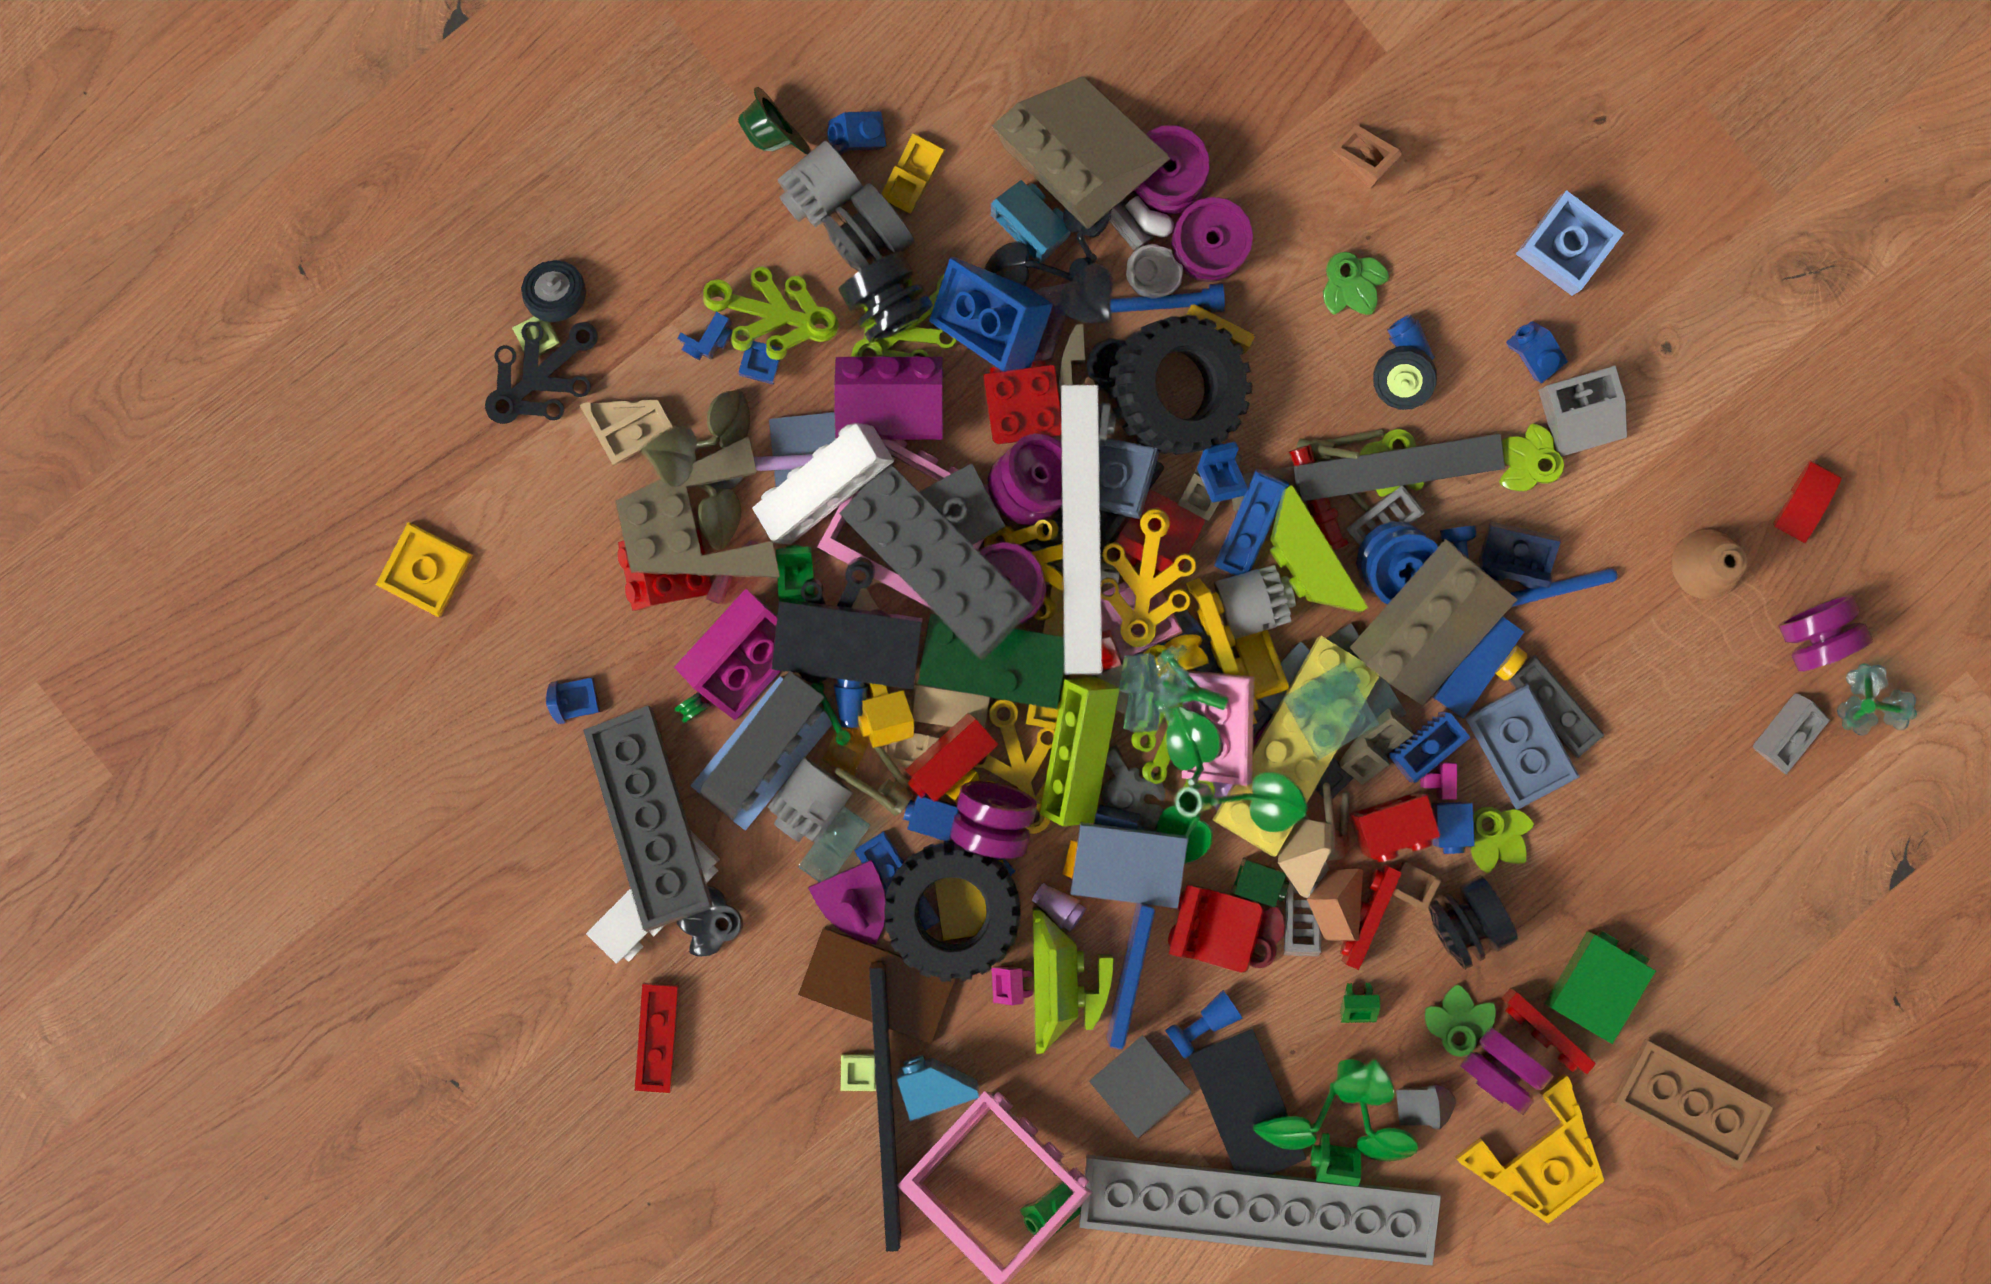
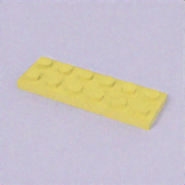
(1286, 750)

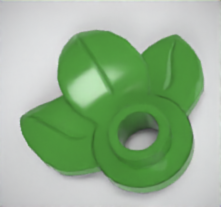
(1357, 287)
(1459, 1015)

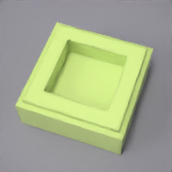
(549, 338)
(858, 1072)

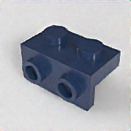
(1519, 555)

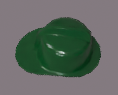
(767, 126)

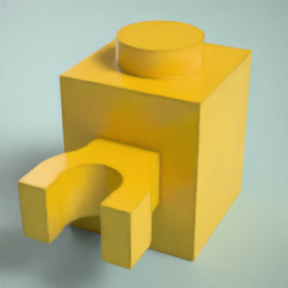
(886, 717)

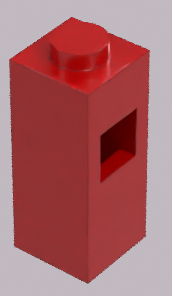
(950, 758)

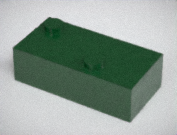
(1019, 669)

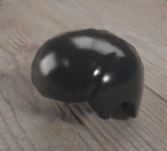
(1101, 360)

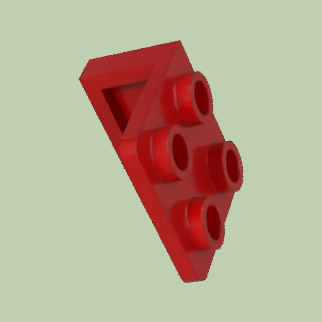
(1023, 402)
(1178, 540)
(652, 589)
(1215, 928)

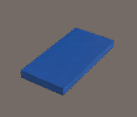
(1130, 975)

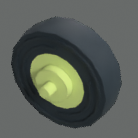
(1405, 377)

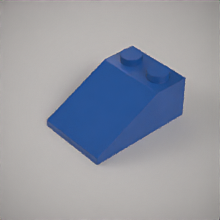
(991, 315)

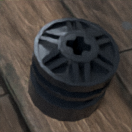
(883, 293)
(1472, 922)

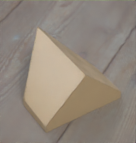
(1305, 853)

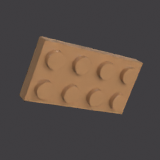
(1692, 1104)

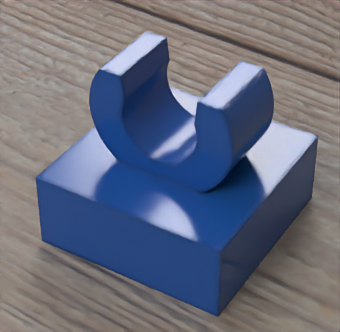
(758, 365)

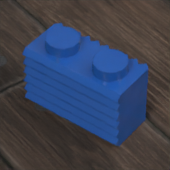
(1429, 746)

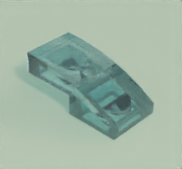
(1141, 684)
(834, 846)

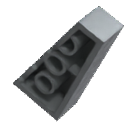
(761, 745)

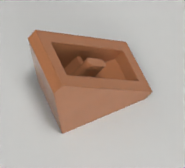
(1366, 154)
(1338, 904)

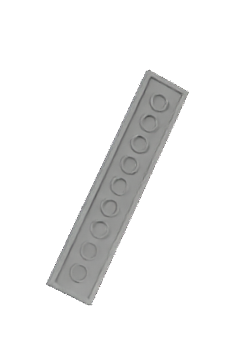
(1260, 1210)

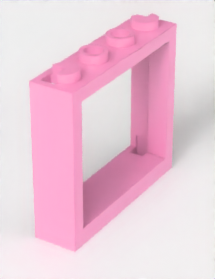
(923, 462)
(941, 1216)

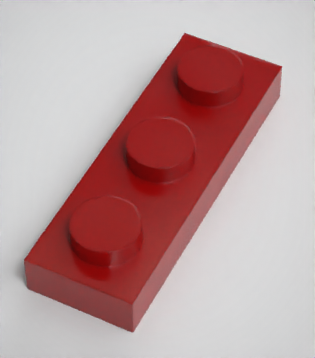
(1371, 913)
(1546, 1032)
(656, 1037)

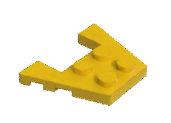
(1553, 1169)

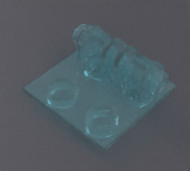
(1331, 710)

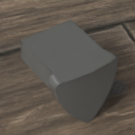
(1425, 1105)

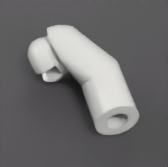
(1150, 221)

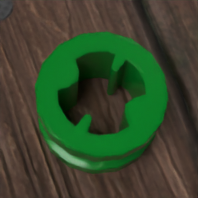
(692, 707)

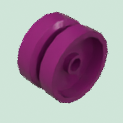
(1179, 189)
(1233, 239)
(1028, 480)
(1023, 571)
(1825, 633)
(993, 819)
(1506, 1071)

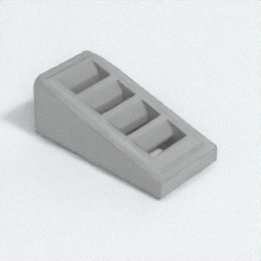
(1389, 500)
(1296, 949)

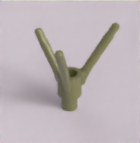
(1326, 450)

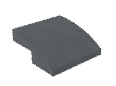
(1140, 1086)

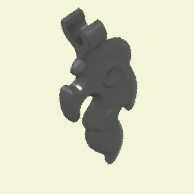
(1128, 790)

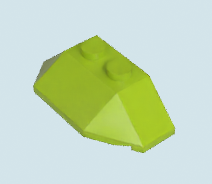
(1310, 558)
(1055, 980)

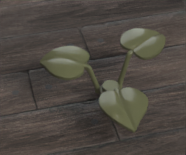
(674, 456)

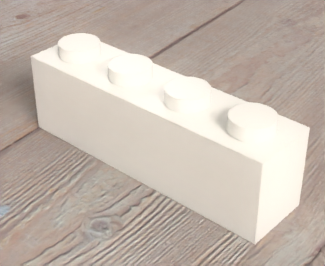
(822, 483)
(621, 928)

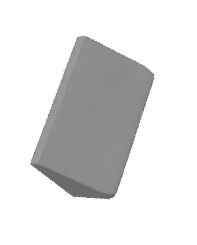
(1128, 227)
(1791, 732)

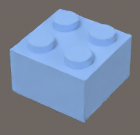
(1569, 243)

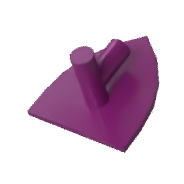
(853, 901)

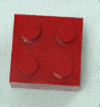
(1395, 826)

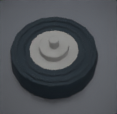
(553, 291)

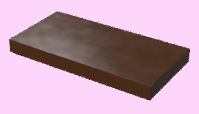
(841, 980)

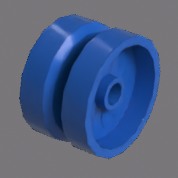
(1392, 557)

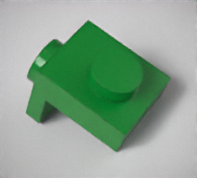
(794, 567)
(1336, 1163)
(1042, 1210)

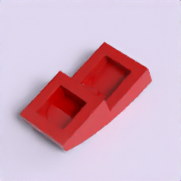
(1808, 501)

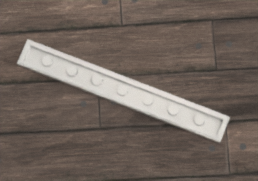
(1081, 529)

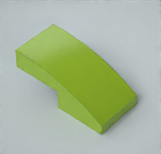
(1096, 999)

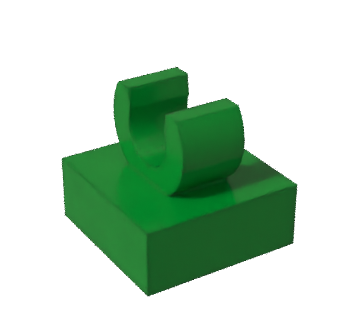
(1359, 1007)

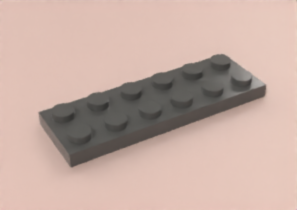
(936, 561)
(648, 818)

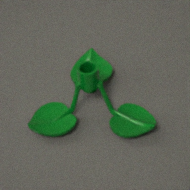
(1195, 741)
(1353, 1084)

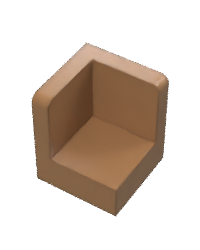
(1416, 886)

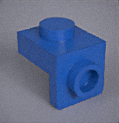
(856, 131)
(715, 336)
(1537, 350)
(1221, 472)

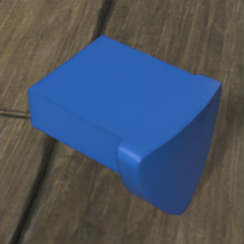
(572, 699)

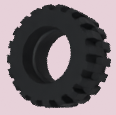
(1222, 376)
(940, 958)

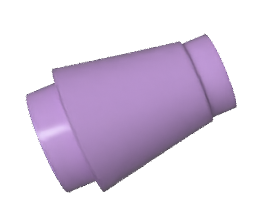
(1059, 906)

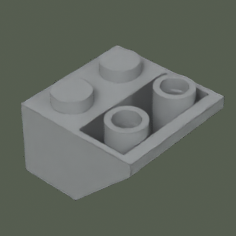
(1585, 411)

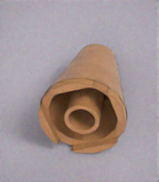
(1708, 564)

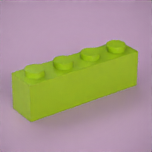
(1079, 751)

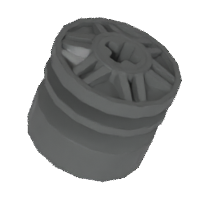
(868, 230)

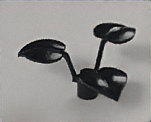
(1090, 285)

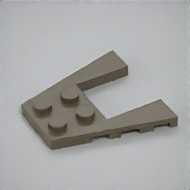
(662, 530)

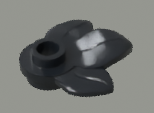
(706, 927)

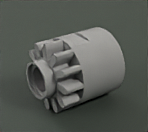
(818, 185)
(1255, 601)
(808, 801)

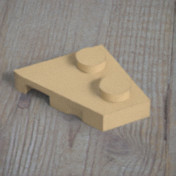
(626, 425)

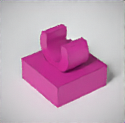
(1444, 780)
(1008, 985)

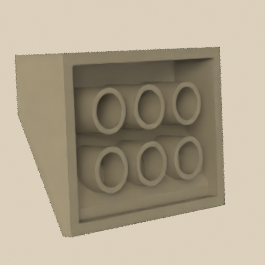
(1079, 148)
(1433, 623)

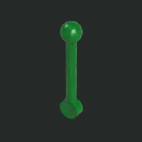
(842, 737)

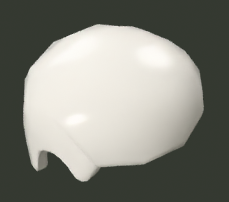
(1153, 271)

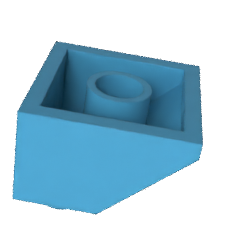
(1030, 220)
(933, 1086)

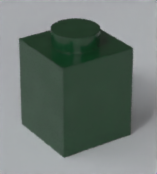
(1260, 883)

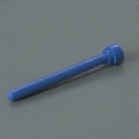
(1209, 298)
(1565, 586)

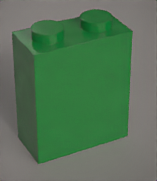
(1601, 985)

